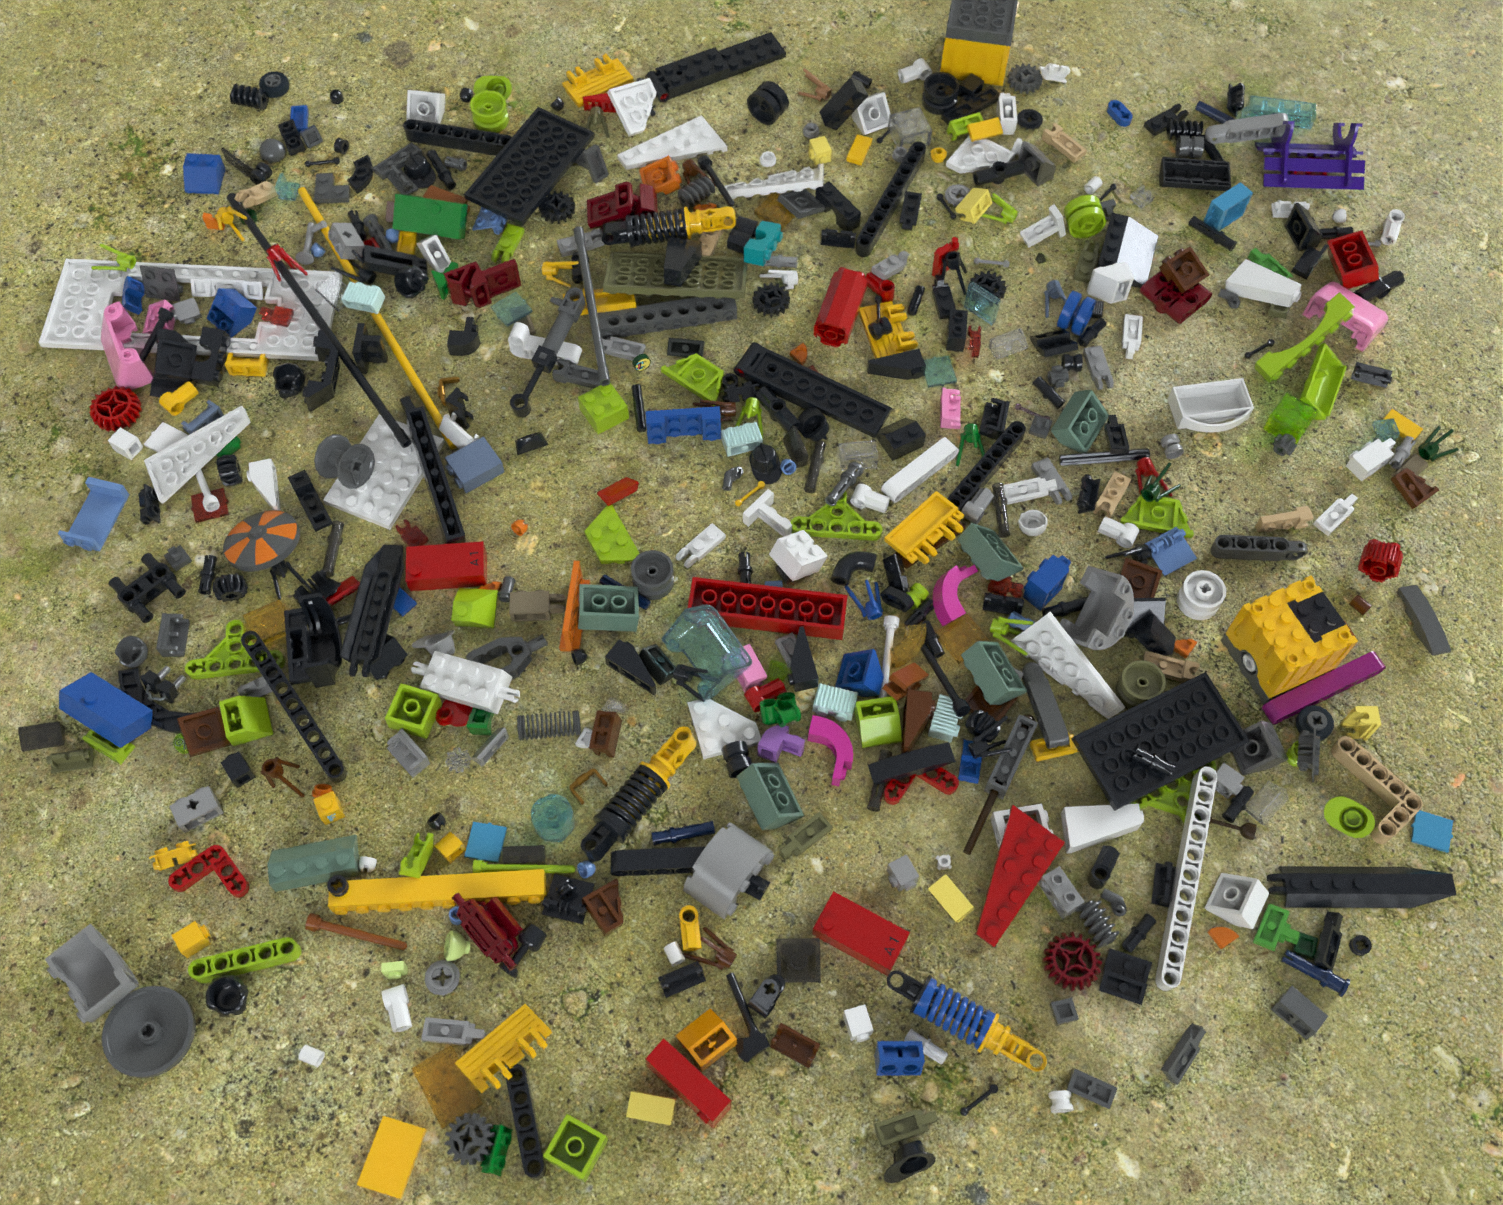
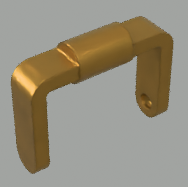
(441, 389)
(583, 778)

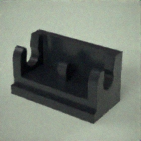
(456, 404)
(994, 418)
(1155, 636)

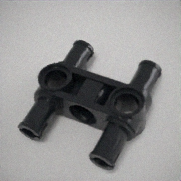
(147, 587)

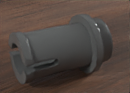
(459, 164)
(507, 587)

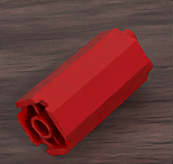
(840, 307)

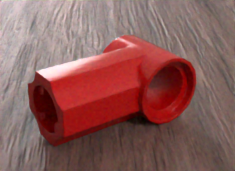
(881, 287)
(768, 691)

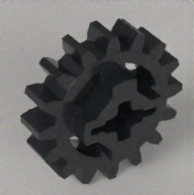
(565, 208)
(990, 283)
(771, 299)

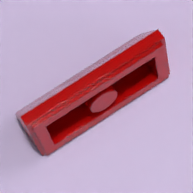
(618, 490)
(345, 589)

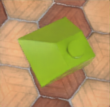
(475, 608)

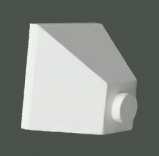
(425, 106)

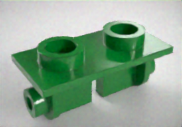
(496, 1160)

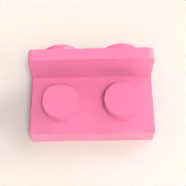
(151, 318)

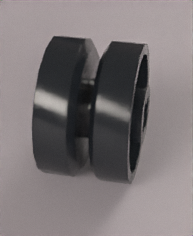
(940, 92)
(767, 102)

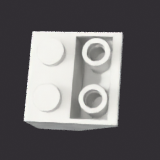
(1111, 282)

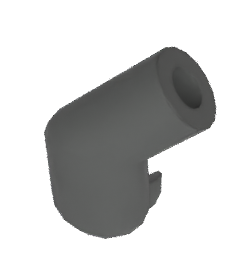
(1231, 298)
(730, 476)
(1116, 901)

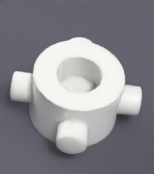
(943, 862)

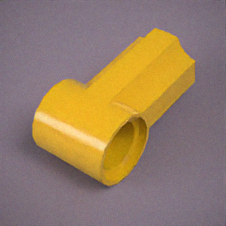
(175, 401)
(690, 930)

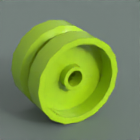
(489, 111)
(1084, 216)

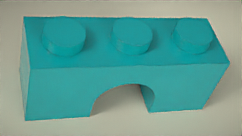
(759, 250)

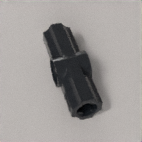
(998, 172)
(1381, 287)
(777, 409)

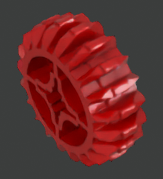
(119, 405)

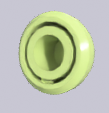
(455, 946)

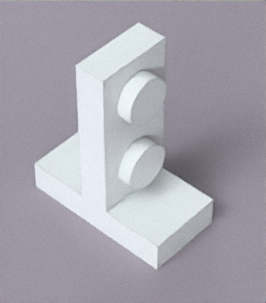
(1044, 228)
(762, 509)

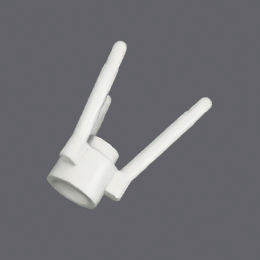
(789, 278)

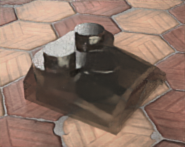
(798, 959)

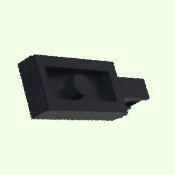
(942, 297)
(1116, 436)
(1329, 941)

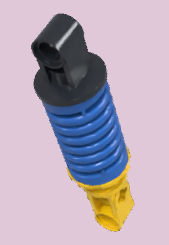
(964, 1017)

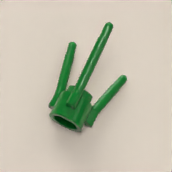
(972, 436)

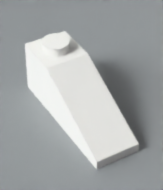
(264, 479)

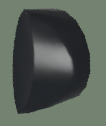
(530, 442)

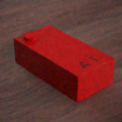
(446, 566)
(860, 933)
(688, 1083)

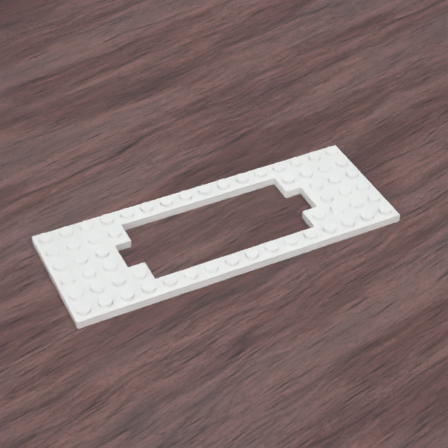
(84, 294)

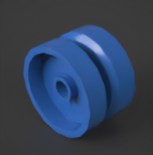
(1077, 313)

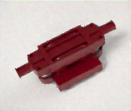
(490, 928)

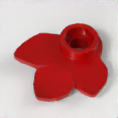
(453, 714)

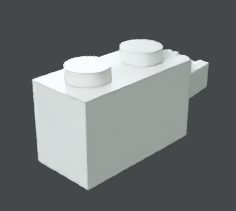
(1007, 113)
(1370, 458)

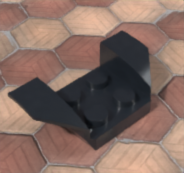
(173, 362)

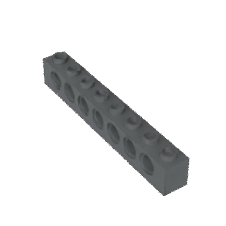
(666, 316)

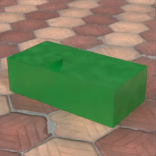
(430, 216)

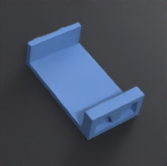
(96, 515)

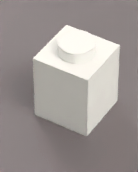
(125, 443)
(858, 1023)

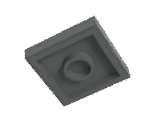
(801, 203)

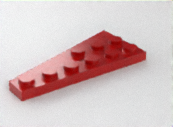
(1019, 866)

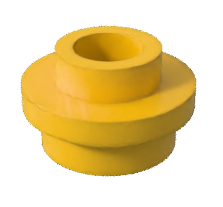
(938, 154)

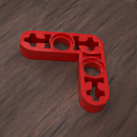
(947, 776)
(216, 865)

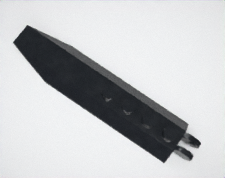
(373, 609)
(1360, 886)

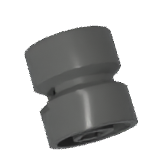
(1192, 147)

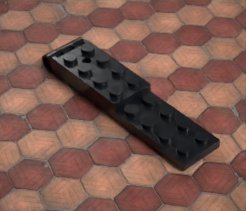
(713, 66)
(811, 389)

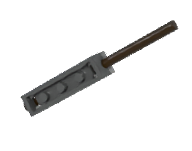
(1004, 772)

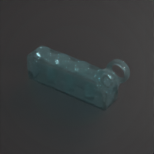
(1301, 112)

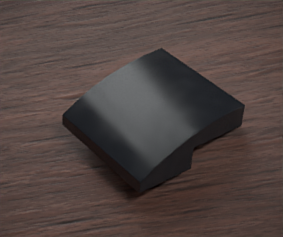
(1053, 343)
(1125, 976)

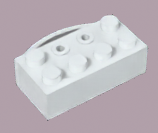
(1211, 405)

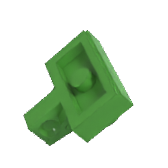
(1275, 929)

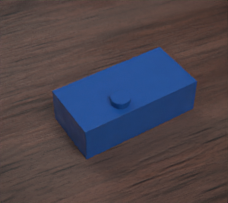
(105, 709)

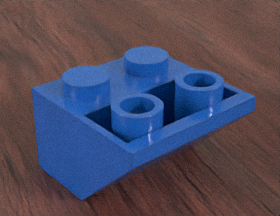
(231, 311)

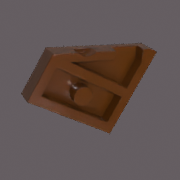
(1413, 487)

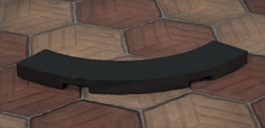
(132, 685)

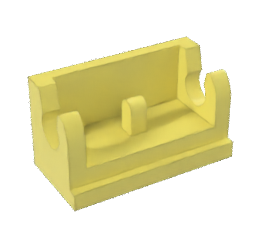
(974, 205)
(1363, 720)
(951, 898)
(651, 1107)

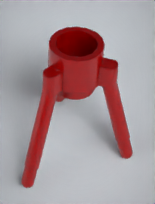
(278, 253)
(1146, 468)

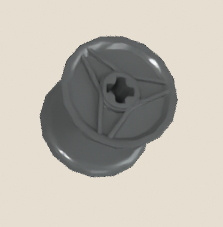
(349, 463)

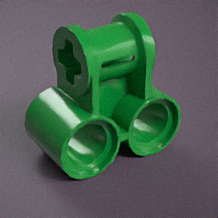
(780, 710)

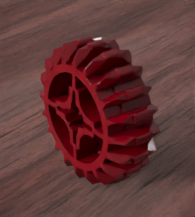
(1079, 967)

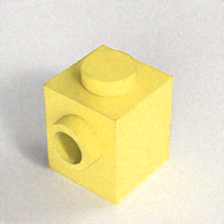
(819, 150)

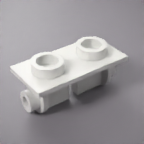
(1055, 72)
(1283, 208)

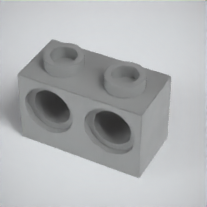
(1060, 892)

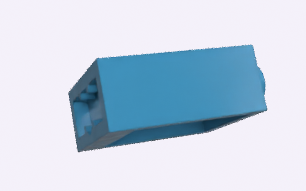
(1228, 207)

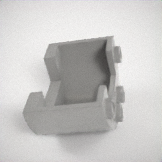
(1104, 612)
(726, 868)
(92, 972)

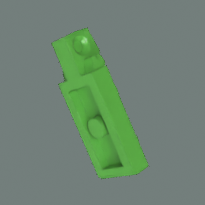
(1268, 262)

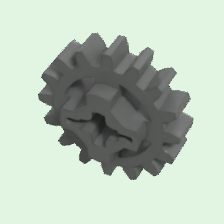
(1025, 78)
(472, 1129)

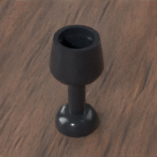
(531, 939)

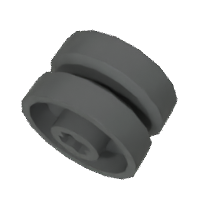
(652, 574)

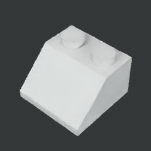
(872, 113)
(1237, 900)

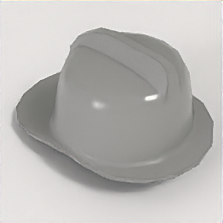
(437, 642)

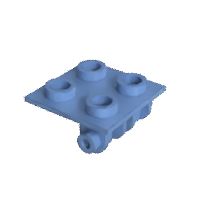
(488, 219)
(1171, 551)

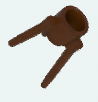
(691, 169)
(727, 409)
(274, 770)
(724, 956)

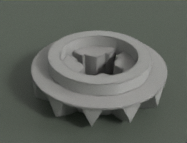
(953, 191)
(435, 971)

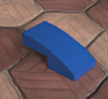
(132, 295)
(969, 767)

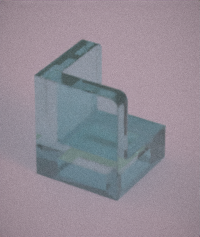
(286, 190)
(1385, 429)

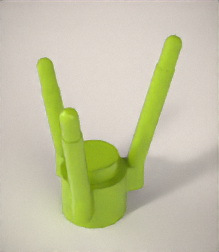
(1009, 213)
(123, 259)
(751, 409)
(1000, 628)

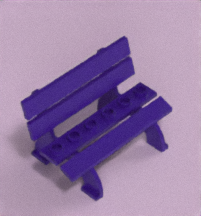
(1285, 164)

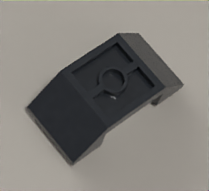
(317, 392)

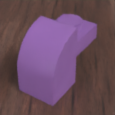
(778, 739)

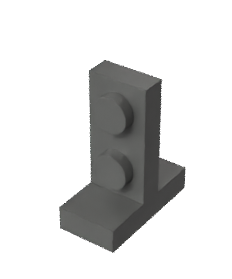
(594, 162)

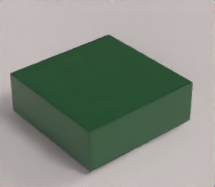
(1305, 946)

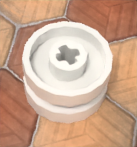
(1201, 595)

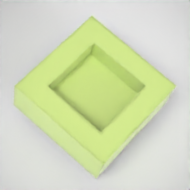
(394, 970)

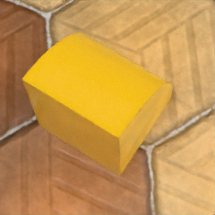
(450, 847)

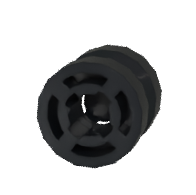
(261, 173)
(880, 328)
(1072, 362)

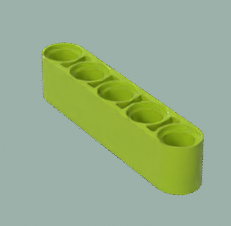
(235, 957)

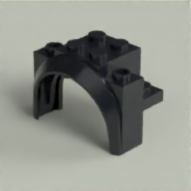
(312, 652)

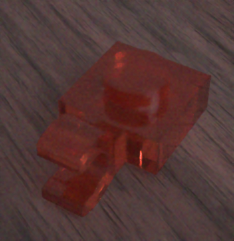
(279, 316)
(974, 344)
(1004, 586)

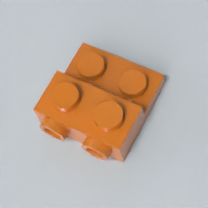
(662, 175)

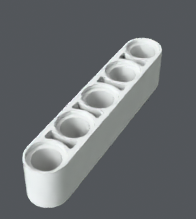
(919, 470)

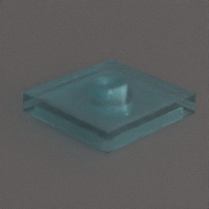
(982, 303)

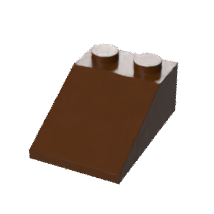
(917, 711)

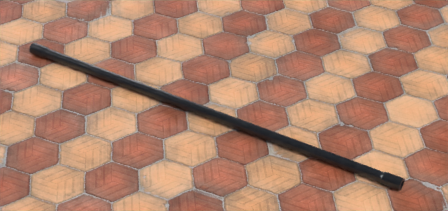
(398, 432)

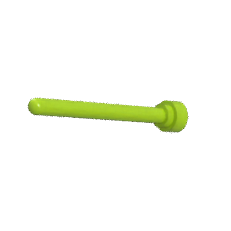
(481, 867)

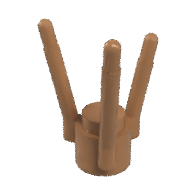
(822, 89)

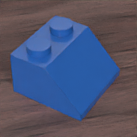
(203, 173)

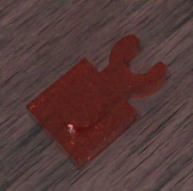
(412, 536)

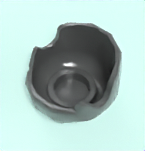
(272, 150)
(131, 651)

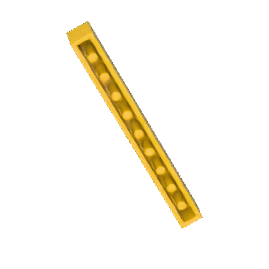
(438, 890)

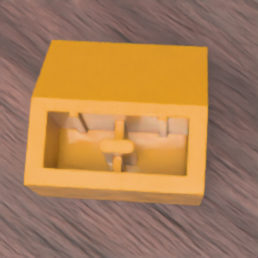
(706, 1039)

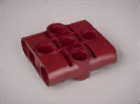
(1171, 301)

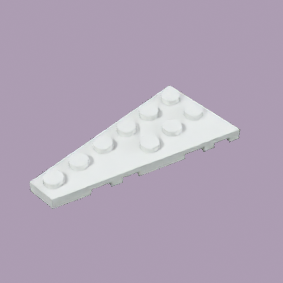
(678, 143)
(780, 183)
(183, 459)
(1064, 661)

